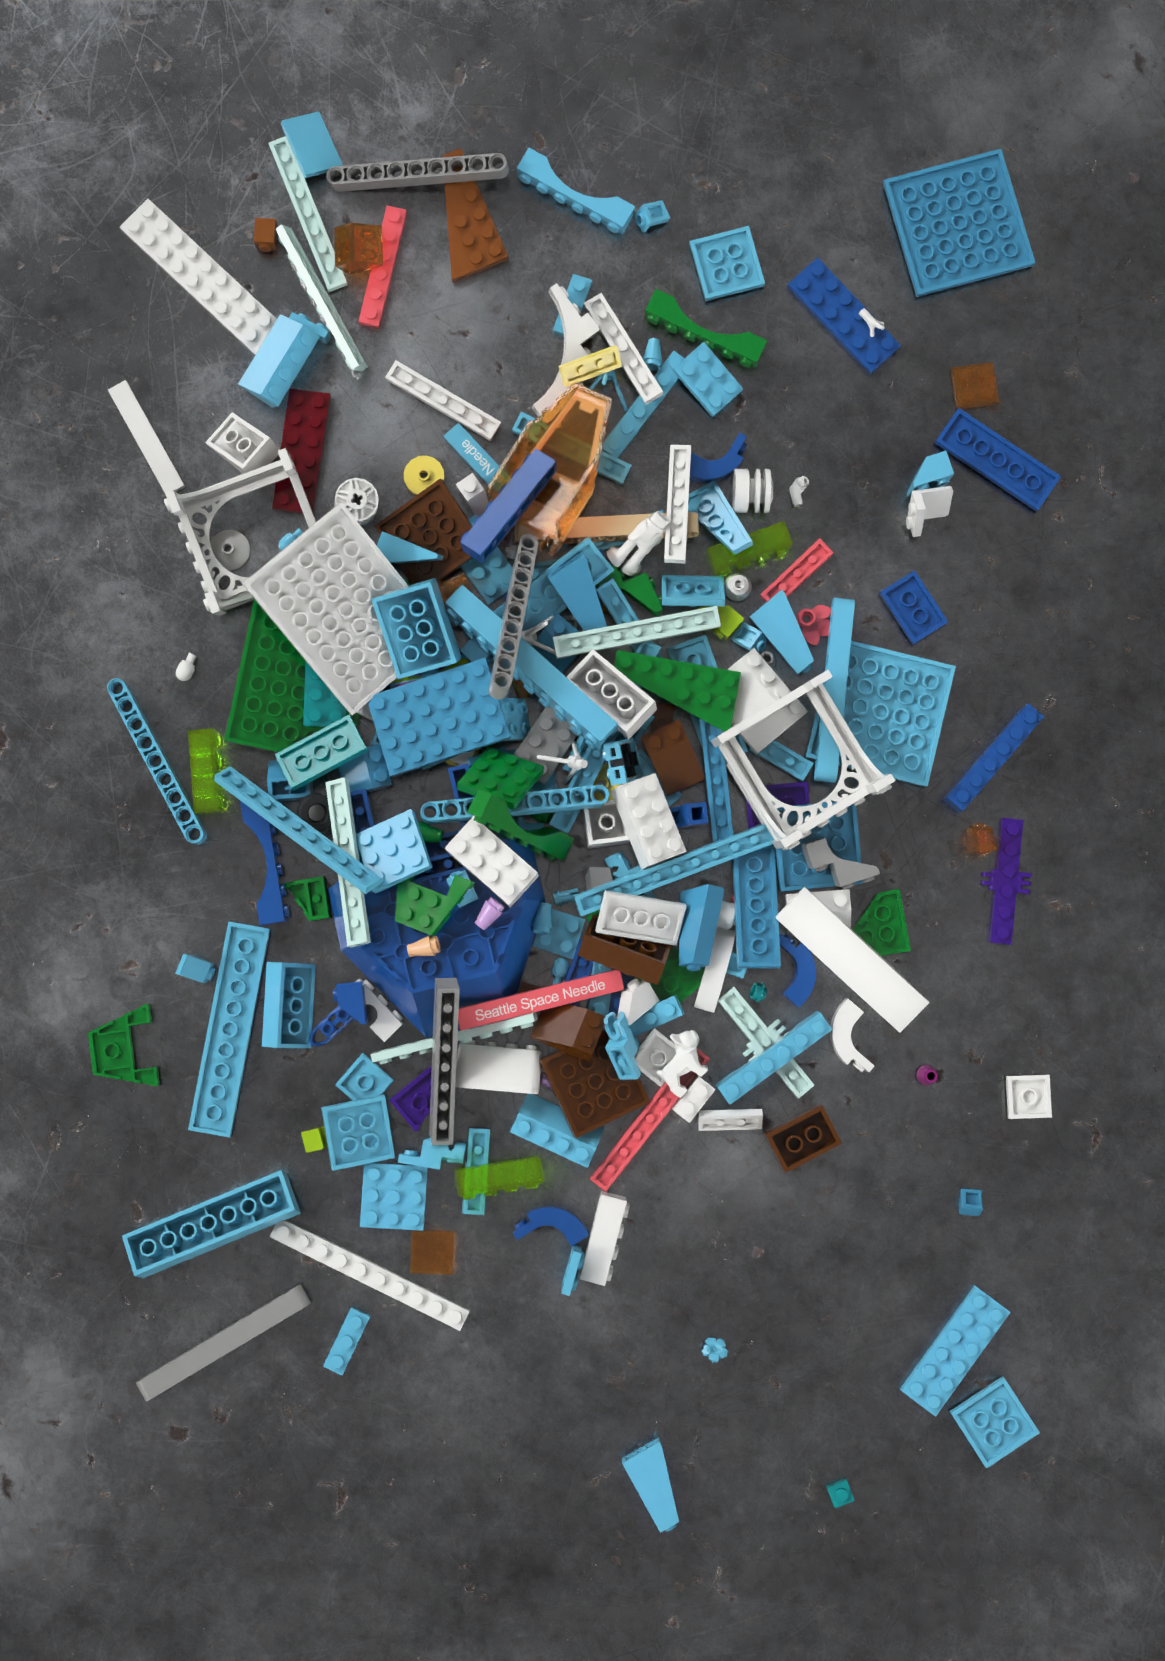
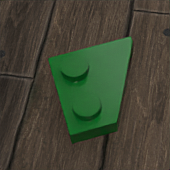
(312, 897)

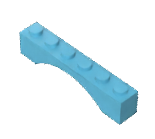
(610, 211)
(761, 1067)

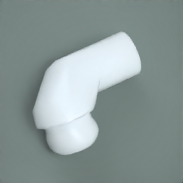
(796, 489)

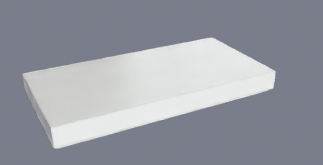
(640, 917)

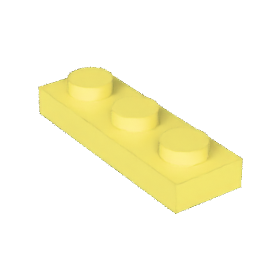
(590, 366)

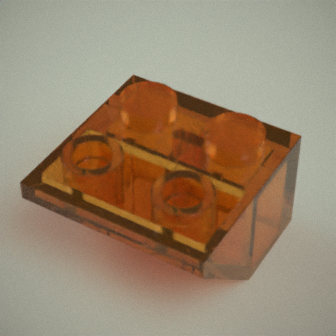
(358, 247)

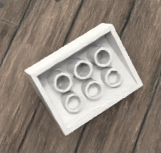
(756, 690)

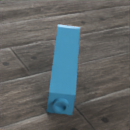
(578, 592)
(699, 925)

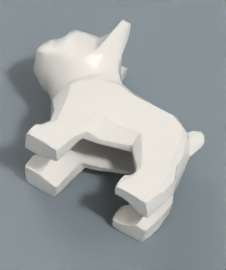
(684, 1061)

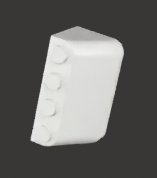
(499, 1067)

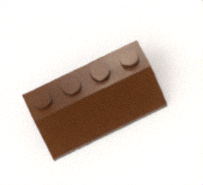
(625, 954)

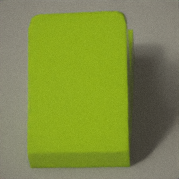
(314, 1139)

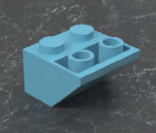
(933, 473)

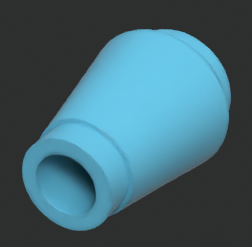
(653, 354)
(543, 920)

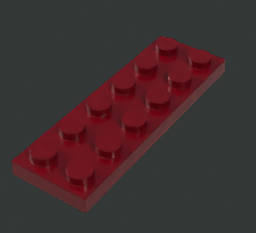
(304, 440)

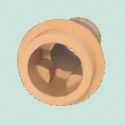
(424, 947)

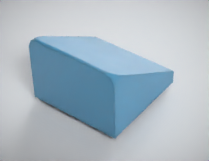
(970, 1202)

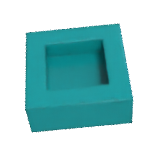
(840, 1493)

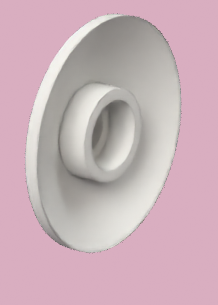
(239, 553)

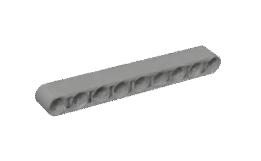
(426, 177)
(515, 605)
(223, 1342)

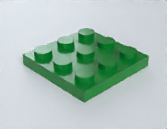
(501, 776)

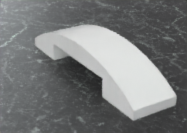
(715, 973)

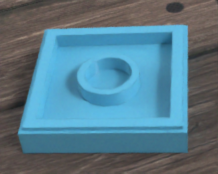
(364, 1079)

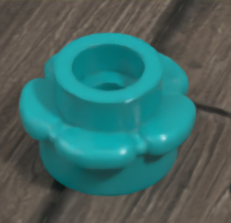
(758, 992)

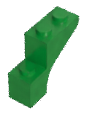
(638, 589)

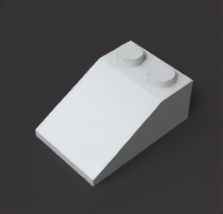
(242, 444)

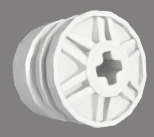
(361, 489)
(751, 490)

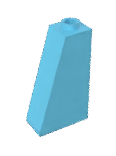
(783, 632)
(651, 1479)

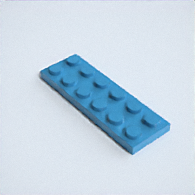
(756, 909)

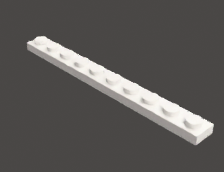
(370, 1274)

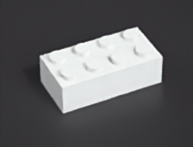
(613, 693)
(648, 821)
(491, 862)
(603, 1238)

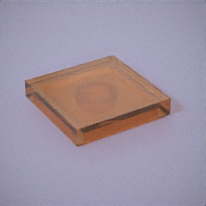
(432, 1252)

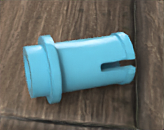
(564, 896)

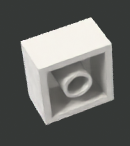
(604, 826)

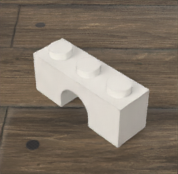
(387, 1021)

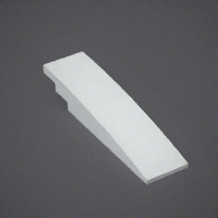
(852, 959)

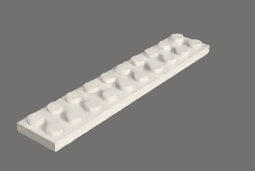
(199, 275)

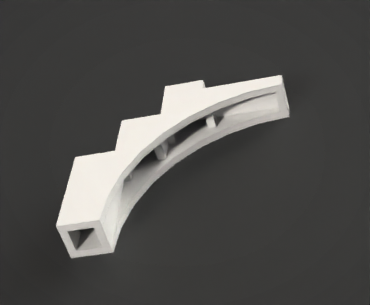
(576, 332)

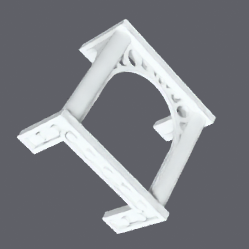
(188, 504)
(867, 775)

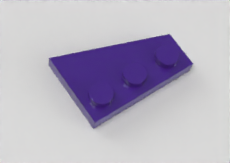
(788, 793)
(414, 1099)

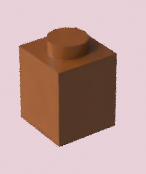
(265, 234)

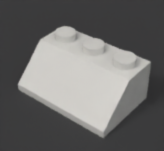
(836, 900)

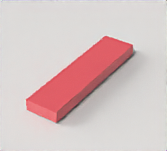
(799, 570)

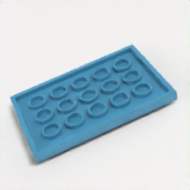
(438, 717)

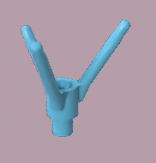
(610, 376)

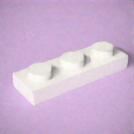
(730, 1119)

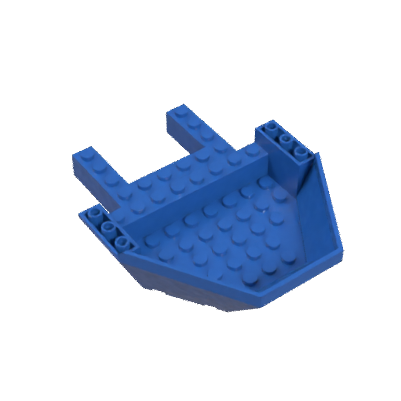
(483, 961)

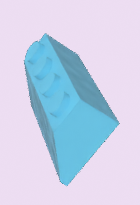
(278, 360)
(288, 1005)
(547, 1127)

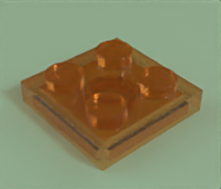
(974, 385)

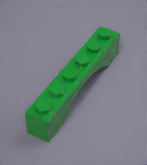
(743, 347)
(495, 812)

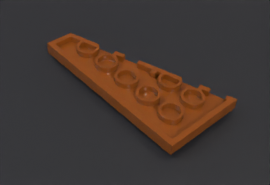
(471, 230)

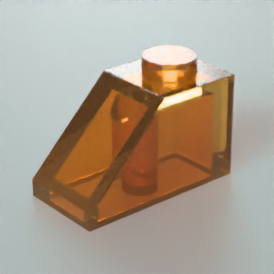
(980, 839)

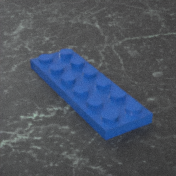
(839, 313)
(997, 459)

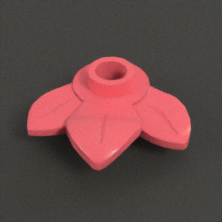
(818, 623)

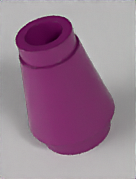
(922, 1075)

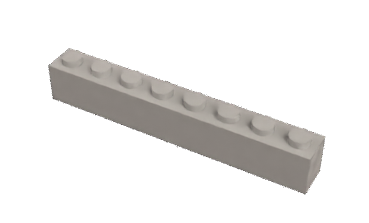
(444, 1061)

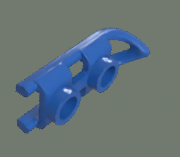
(328, 1028)

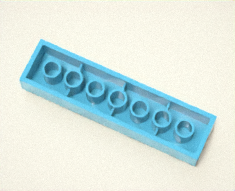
(210, 1224)

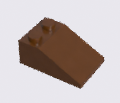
(673, 757)
(569, 1029)

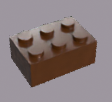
(802, 1138)

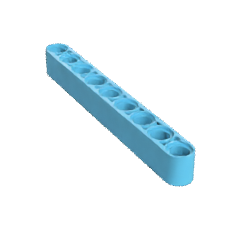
(837, 663)
(152, 752)
(525, 806)

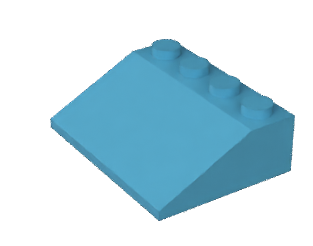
(416, 628)

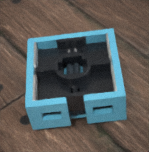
(622, 761)

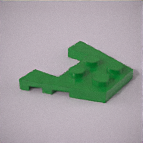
(426, 908)
(113, 1049)

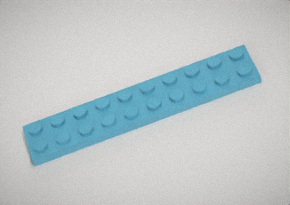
(229, 1029)

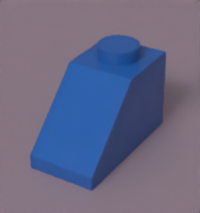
(352, 1000)

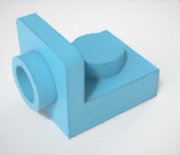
(651, 214)
(749, 638)

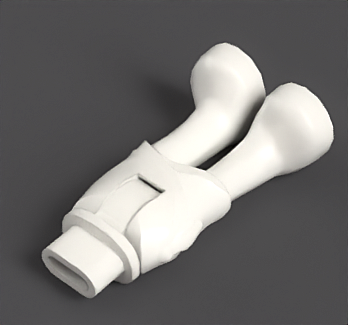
(645, 536)

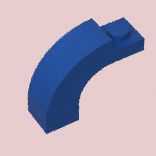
(705, 471)
(690, 815)
(805, 972)
(553, 1216)

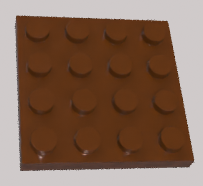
(433, 523)
(591, 1090)

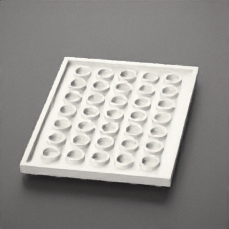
(323, 604)

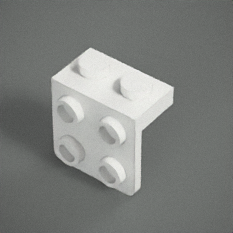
(927, 505)

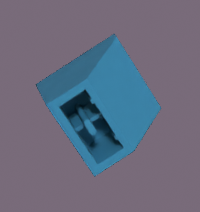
(279, 787)

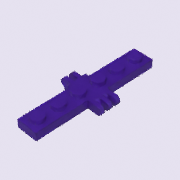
(1006, 881)

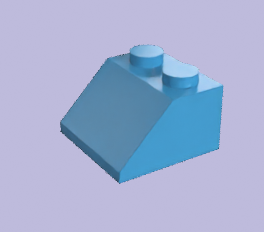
(367, 771)

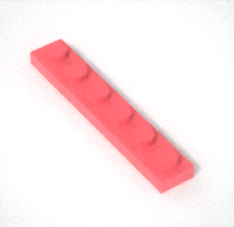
(381, 276)

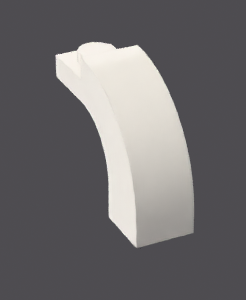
(842, 1025)

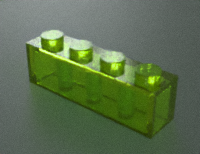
(766, 542)
(204, 766)
(498, 1176)

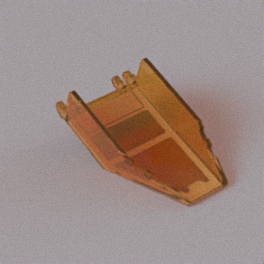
(574, 437)

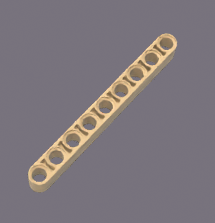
(605, 528)

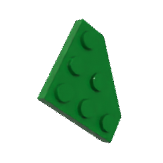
(884, 924)

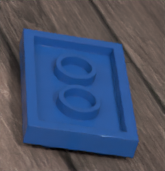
(913, 607)

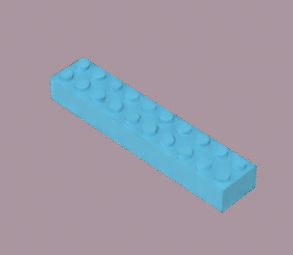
(534, 671)

